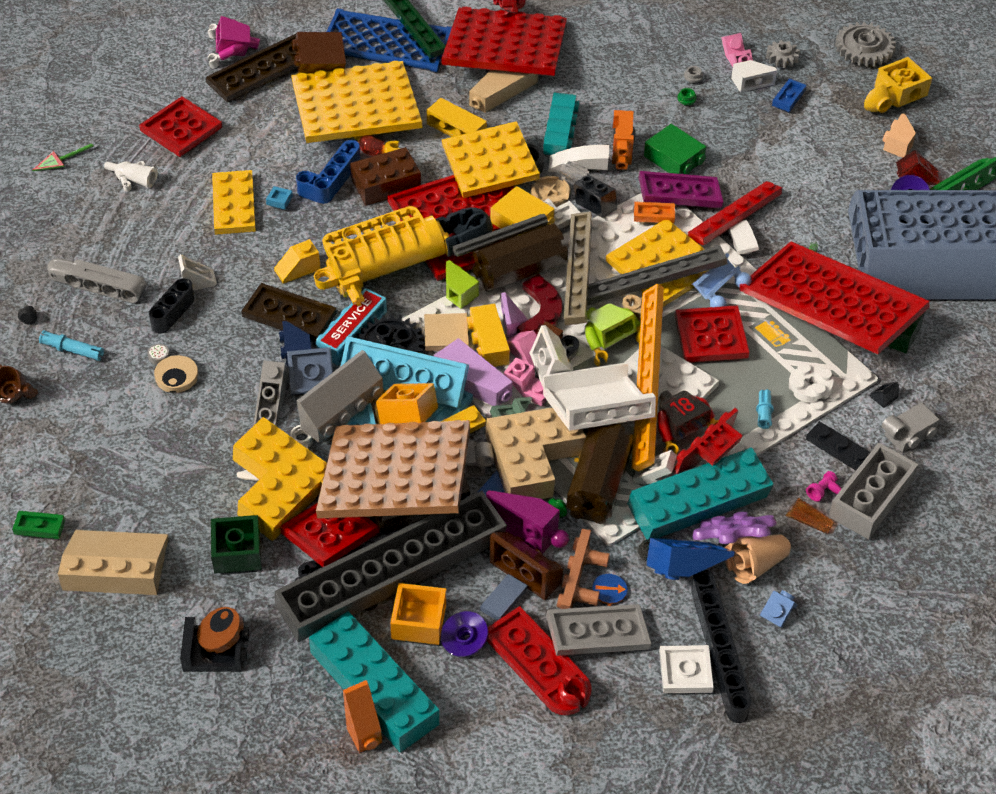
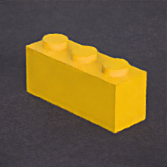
(453, 119)
(488, 334)

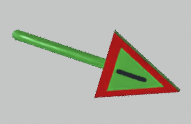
(52, 160)

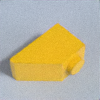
(298, 262)

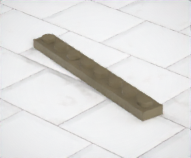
(578, 269)

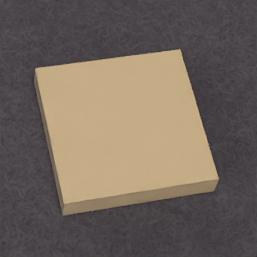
(444, 329)

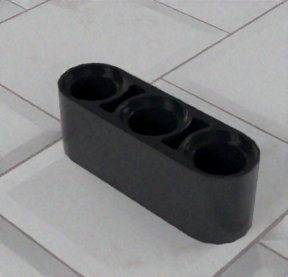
(171, 305)

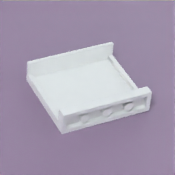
(597, 397)

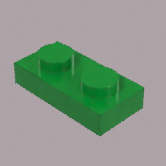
(38, 524)

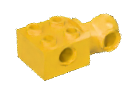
(897, 86)

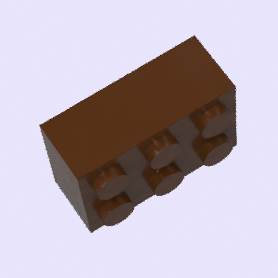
(384, 175)

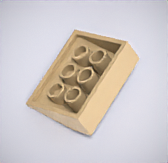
(113, 562)

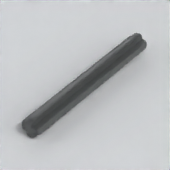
(500, 235)

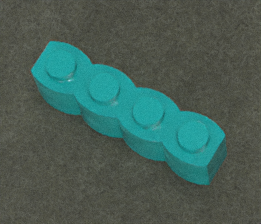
(560, 123)

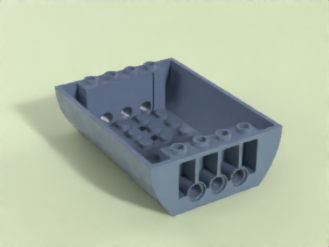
(933, 258)

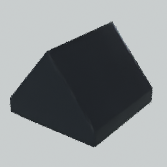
(886, 393)

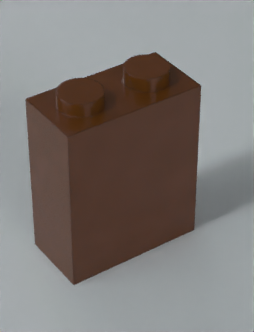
(318, 51)

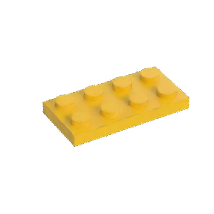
(233, 202)

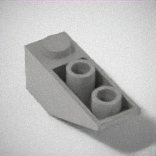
(271, 391)

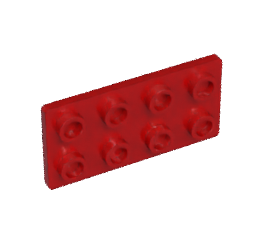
(712, 445)

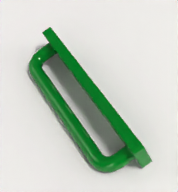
(968, 176)

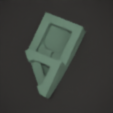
(518, 406)

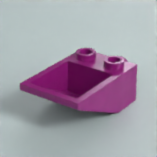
(530, 519)

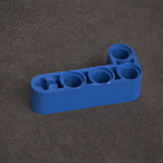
(325, 185)

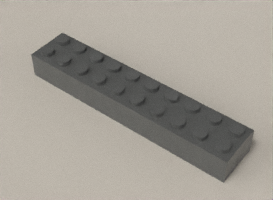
(377, 569)

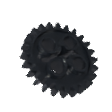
(405, 330)

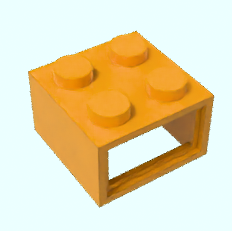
(418, 613)

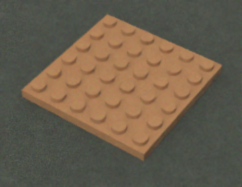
(395, 469)

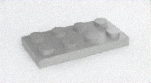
(598, 629)

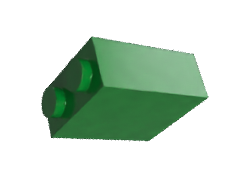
(675, 150)

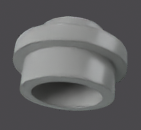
(693, 74)

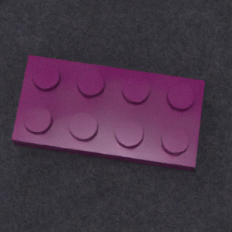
(680, 189)

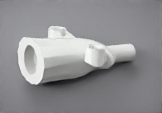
(134, 172)

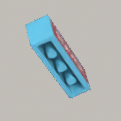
(351, 322)

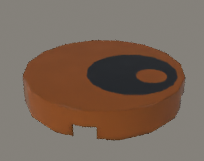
(220, 629)

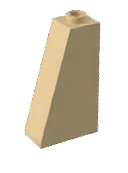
(499, 87)

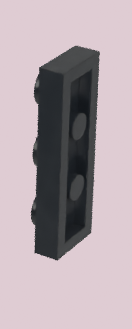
(837, 445)

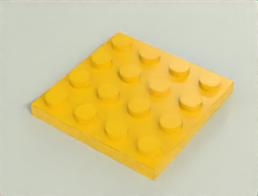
(490, 159)
(656, 246)

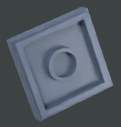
(308, 368)

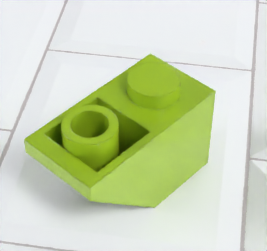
(460, 286)

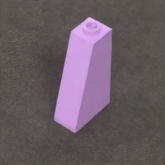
(482, 378)

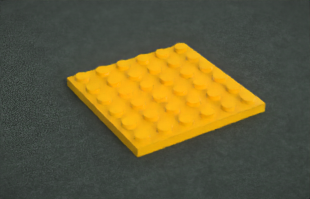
(355, 101)

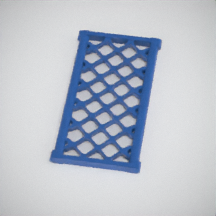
(384, 23)

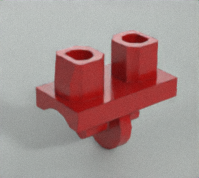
(510, 5)

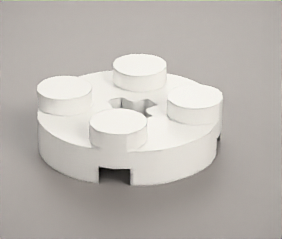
(821, 380)

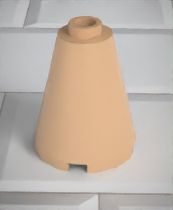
(756, 555)

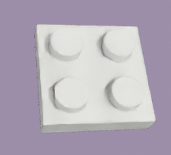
(686, 669)

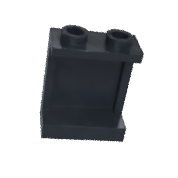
(197, 659)

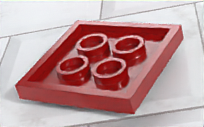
(180, 126)
(711, 334)
(327, 538)

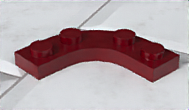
(548, 300)

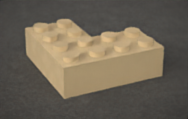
(524, 447)

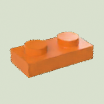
(654, 212)

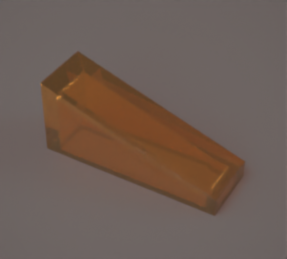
(809, 516)

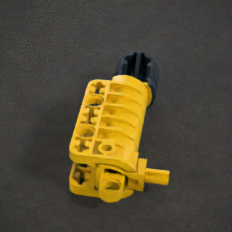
(393, 246)

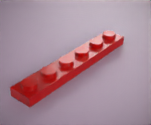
(735, 213)

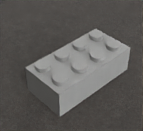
(873, 490)

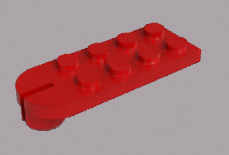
(534, 660)

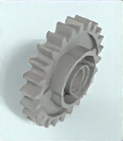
(865, 44)

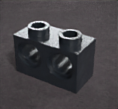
(595, 196)

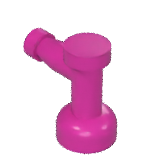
(816, 491)

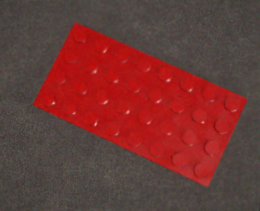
(835, 297)

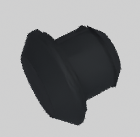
(27, 315)

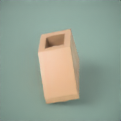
(900, 137)

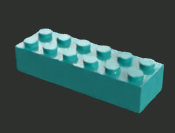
(699, 494)
(355, 656)

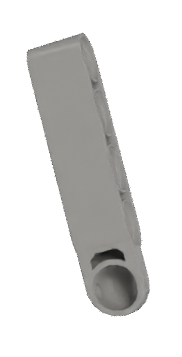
(97, 279)

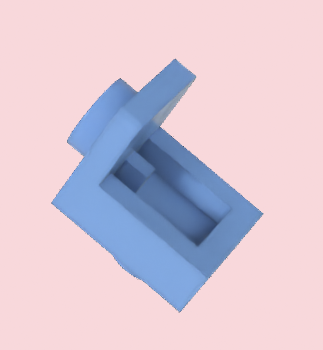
(778, 608)

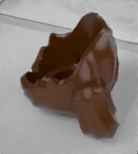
(14, 381)

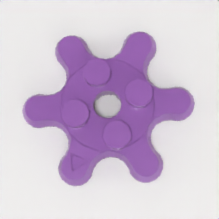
(734, 527)

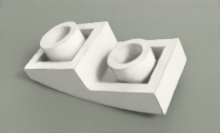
(743, 238)

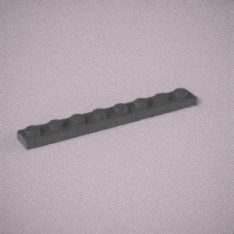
(654, 274)

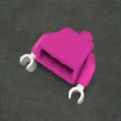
(231, 40)

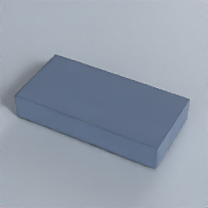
(503, 597)

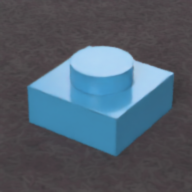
(279, 197)

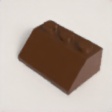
(525, 564)

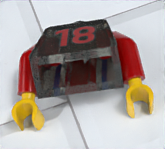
(681, 416)

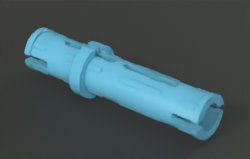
(62, 342)

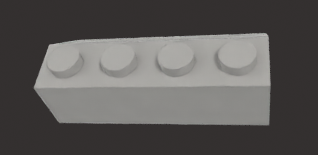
(339, 397)

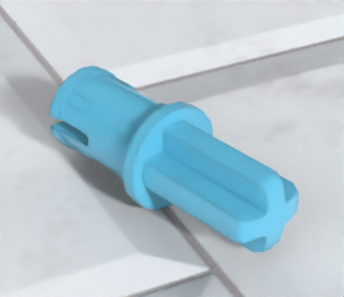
(764, 409)

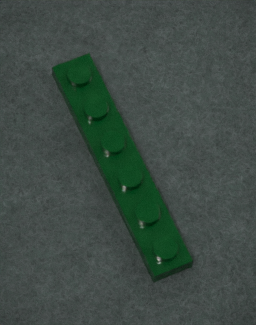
(417, 27)

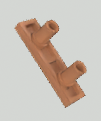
(582, 556)

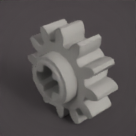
(782, 54)

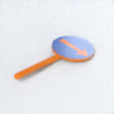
(611, 588)

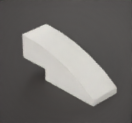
(587, 156)

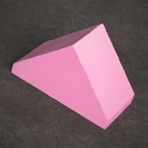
(521, 345)

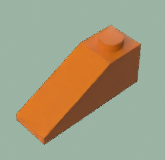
(362, 717)

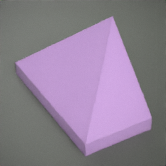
(511, 315)

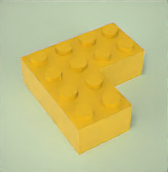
(286, 475)

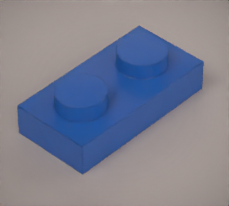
(789, 95)

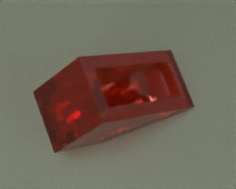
(919, 166)

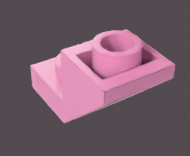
(735, 50)
(524, 381)

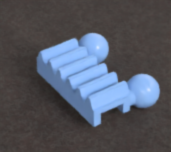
(715, 278)

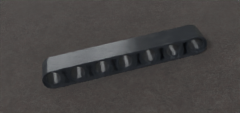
(723, 653)

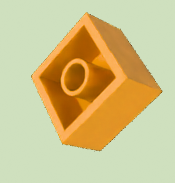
(407, 403)

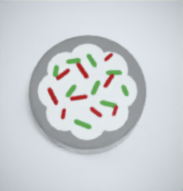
(157, 353)

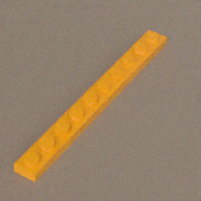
(648, 374)

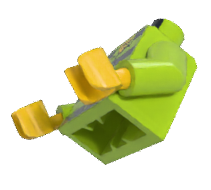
(609, 326)

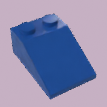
(684, 557)

